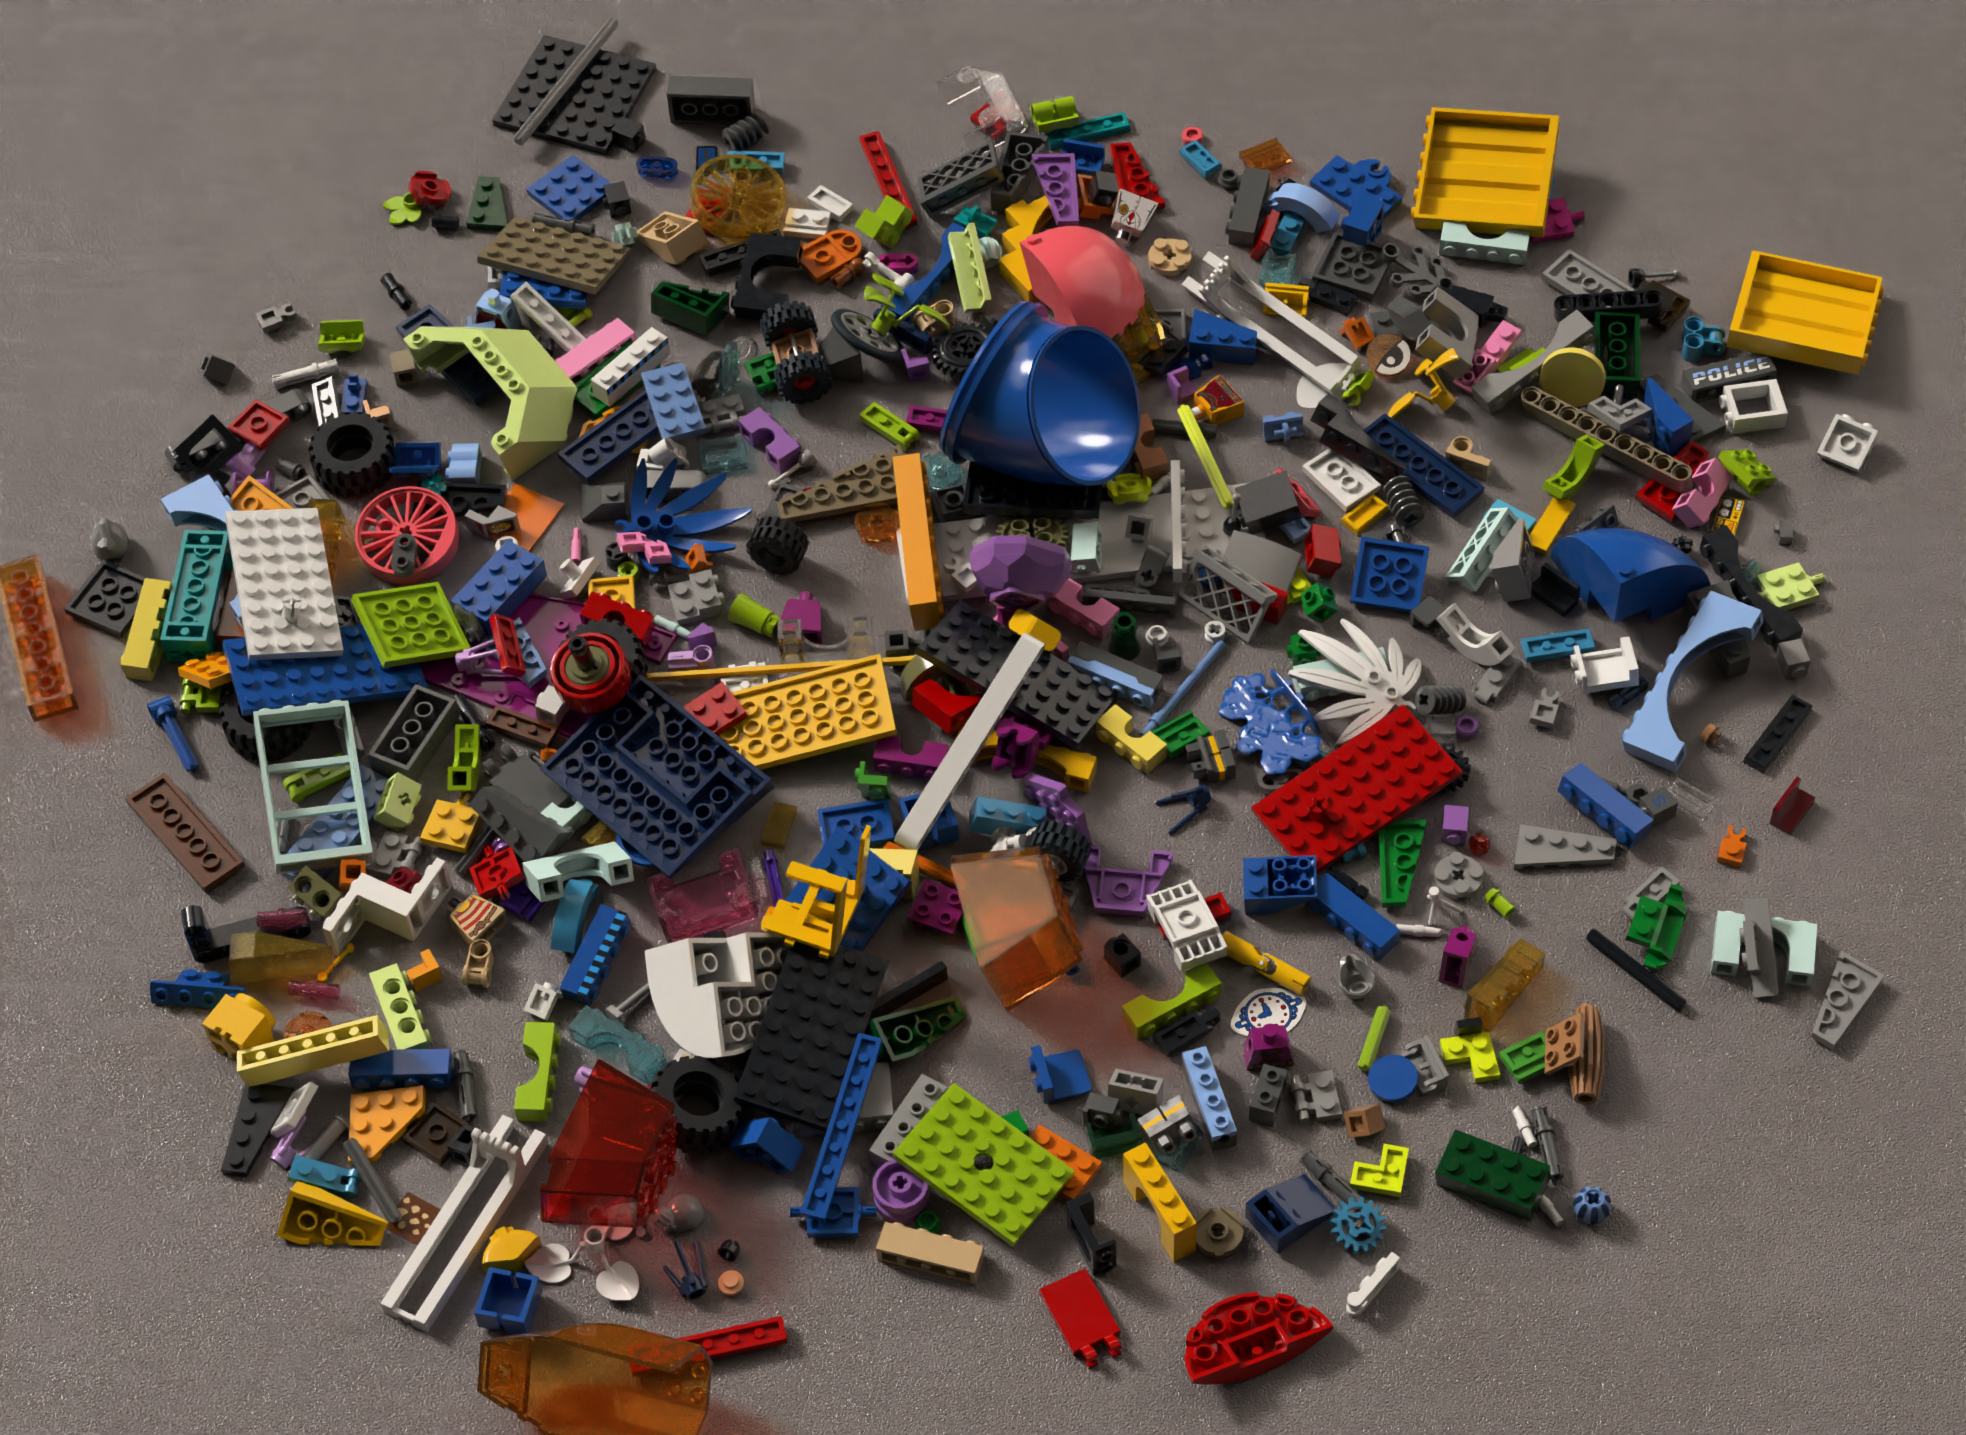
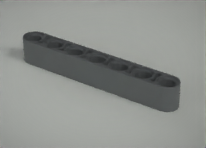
(292, 404)

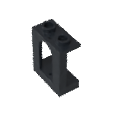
(211, 423)
(1079, 1218)

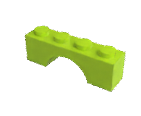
(1147, 1015)
(534, 1098)

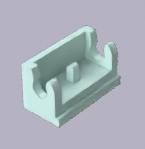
(1087, 546)

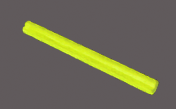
(1205, 456)

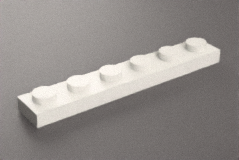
(1177, 514)

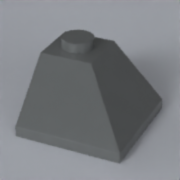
(842, 358)
(604, 501)

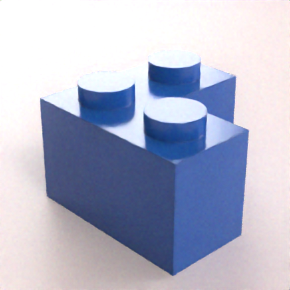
(1363, 221)
(768, 1142)

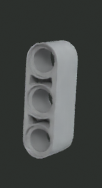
(682, 482)

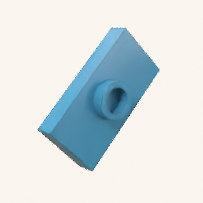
(1200, 159)

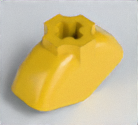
(1027, 623)
(510, 1249)

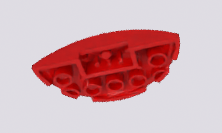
(1250, 1337)

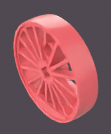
(443, 550)

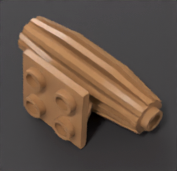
(1580, 1047)

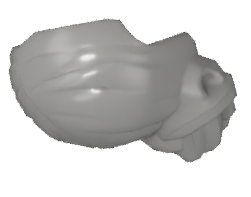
(1355, 977)
(681, 1214)

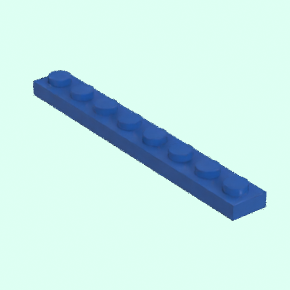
(841, 1127)

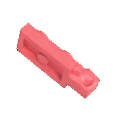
(1305, 503)

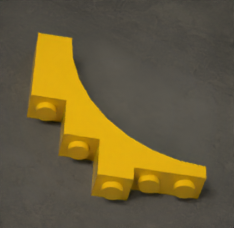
(1024, 221)

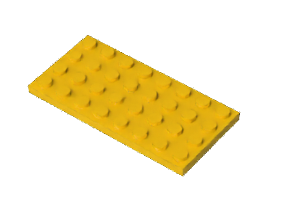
(813, 713)

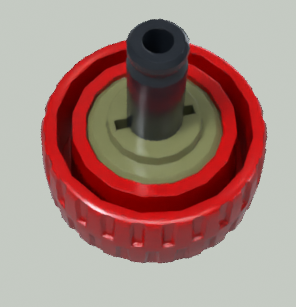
(590, 672)

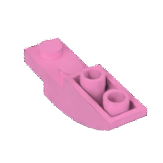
(1490, 356)

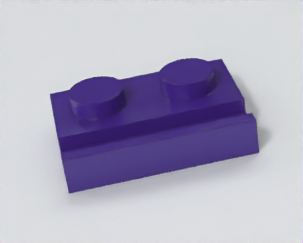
(522, 902)

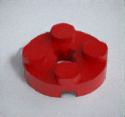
(429, 189)

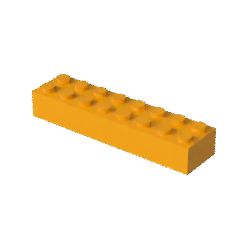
(918, 541)

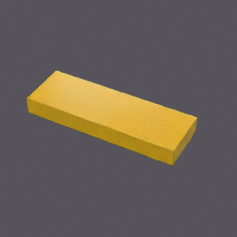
(1551, 524)

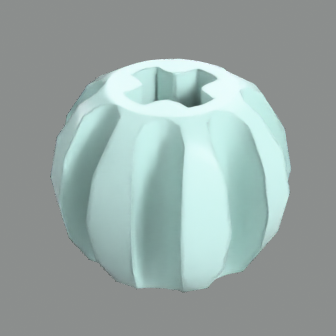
(990, 251)

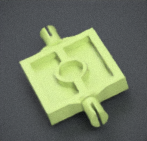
(1789, 586)

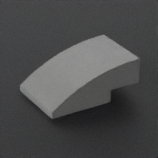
(1263, 559)

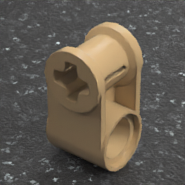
(927, 323)
(478, 968)

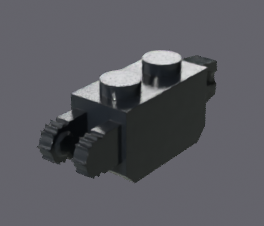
(1479, 303)

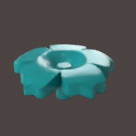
(435, 484)

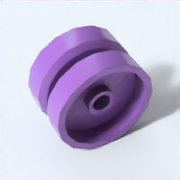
(899, 1193)

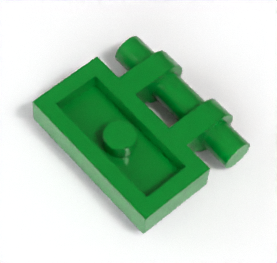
(761, 370)

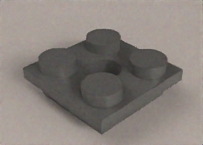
(946, 511)

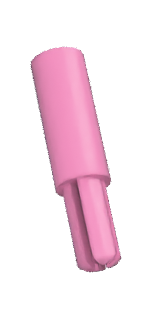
(576, 546)

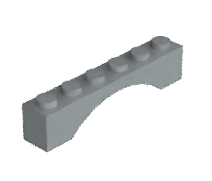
(1498, 388)

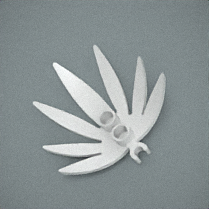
(1376, 683)

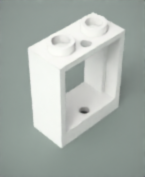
(1756, 421)

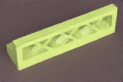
(970, 269)

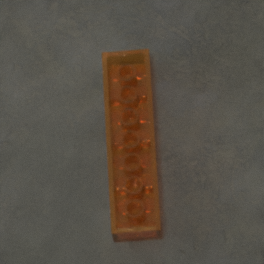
(36, 639)

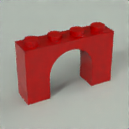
(943, 707)

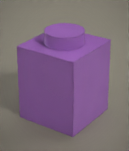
(1455, 824)

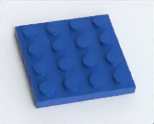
(881, 893)

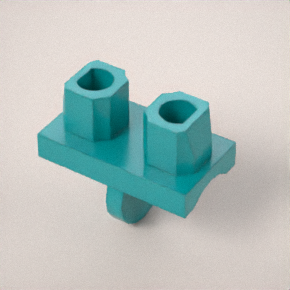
(983, 223)

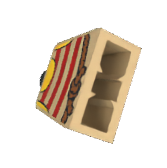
(476, 918)

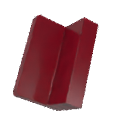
(1791, 808)

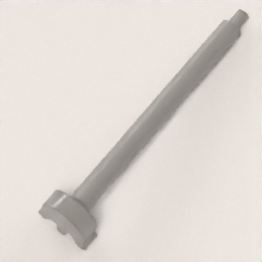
(616, 1013)

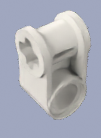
(666, 451)

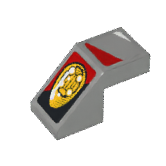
(498, 523)

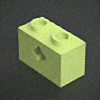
(398, 802)

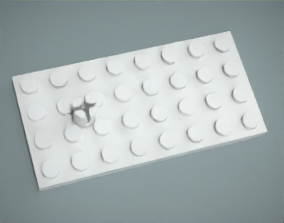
(283, 584)

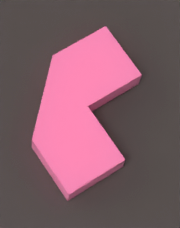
(655, 552)

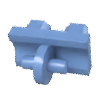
(1283, 426)

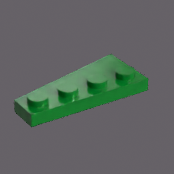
(1399, 855)

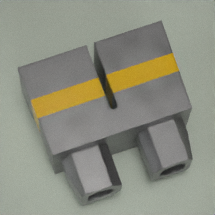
(1166, 1133)

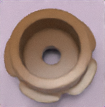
(1710, 734)

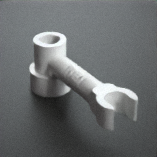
(874, 263)

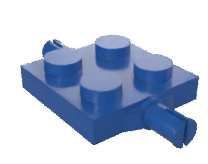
(842, 1217)

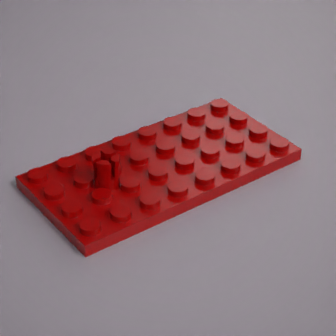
(1357, 789)

